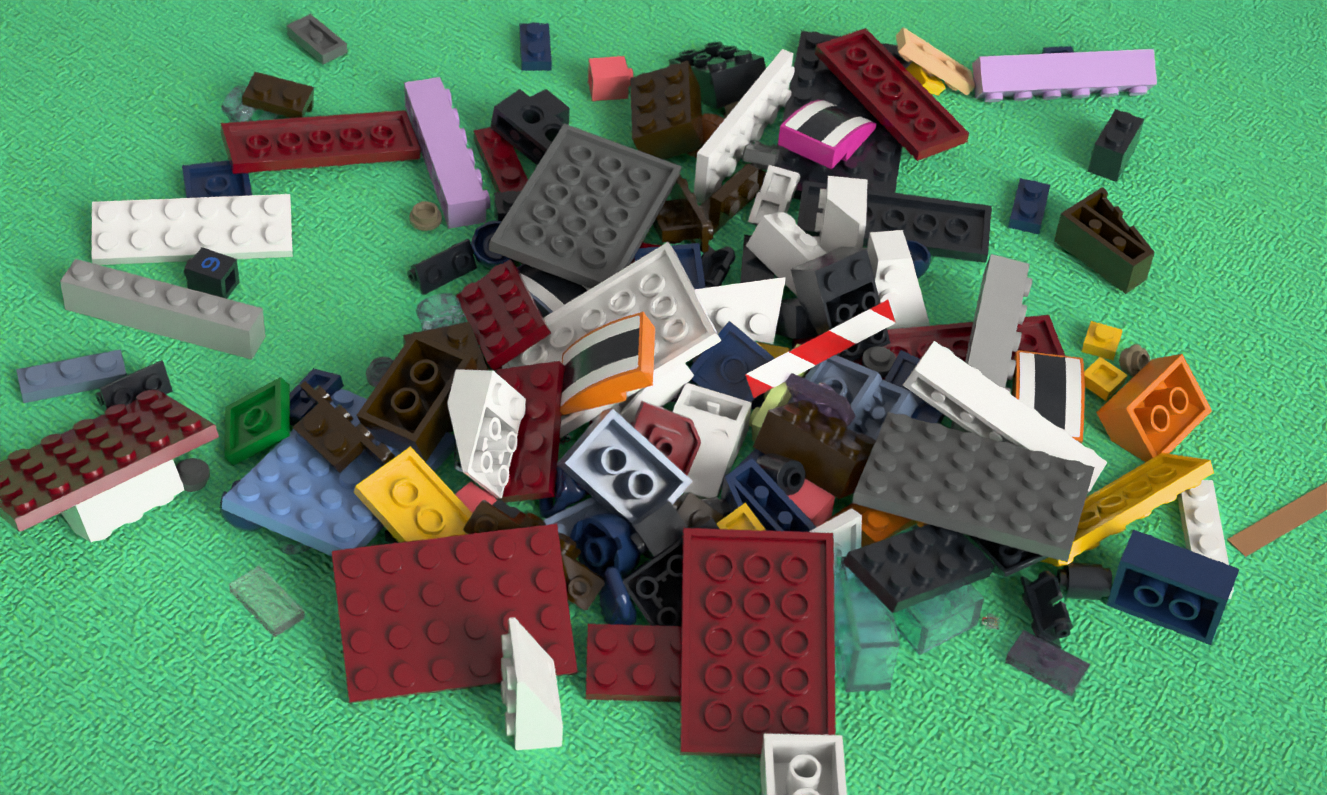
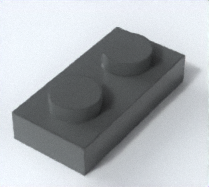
(316, 39)

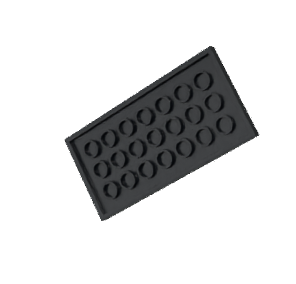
(875, 158)

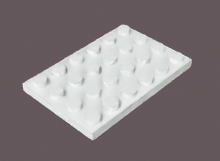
(649, 285)

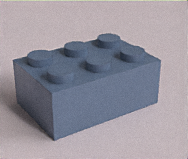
(622, 468)

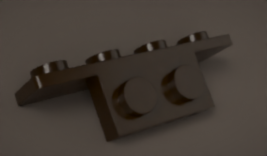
(733, 196)
(683, 218)
(333, 434)
(580, 581)

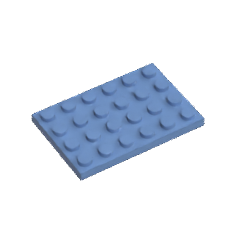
(309, 499)

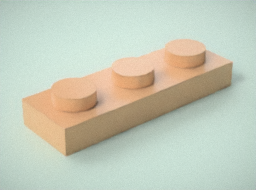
(934, 61)

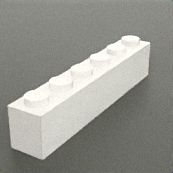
(991, 410)

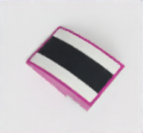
(824, 132)

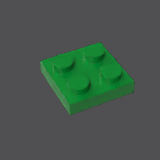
(257, 421)

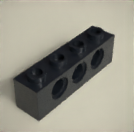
(525, 125)

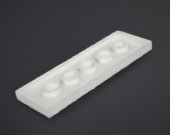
(743, 126)
(180, 226)

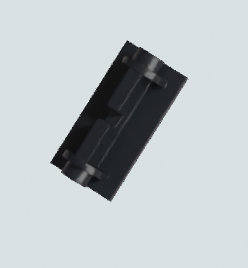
(717, 265)
(443, 267)
(129, 387)
(1049, 620)

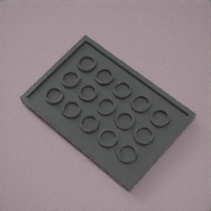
(585, 208)
(975, 486)

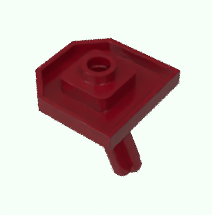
(670, 433)

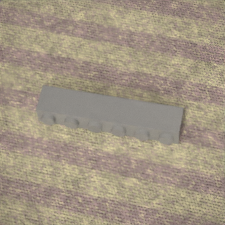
(163, 309)
(996, 320)

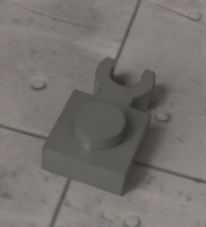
(761, 155)

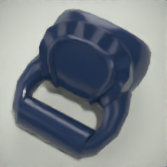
(566, 493)
(615, 600)

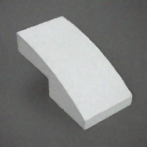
(775, 193)

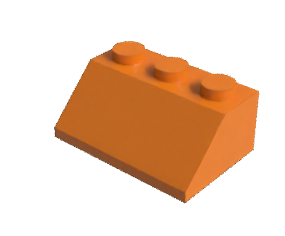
(1155, 408)

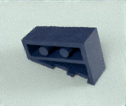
(765, 499)

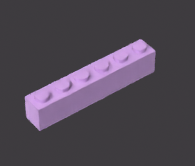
(1064, 74)
(445, 153)

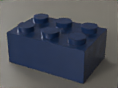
(1172, 587)

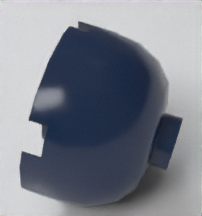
(606, 544)

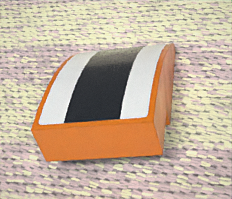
(608, 364)
(1053, 388)

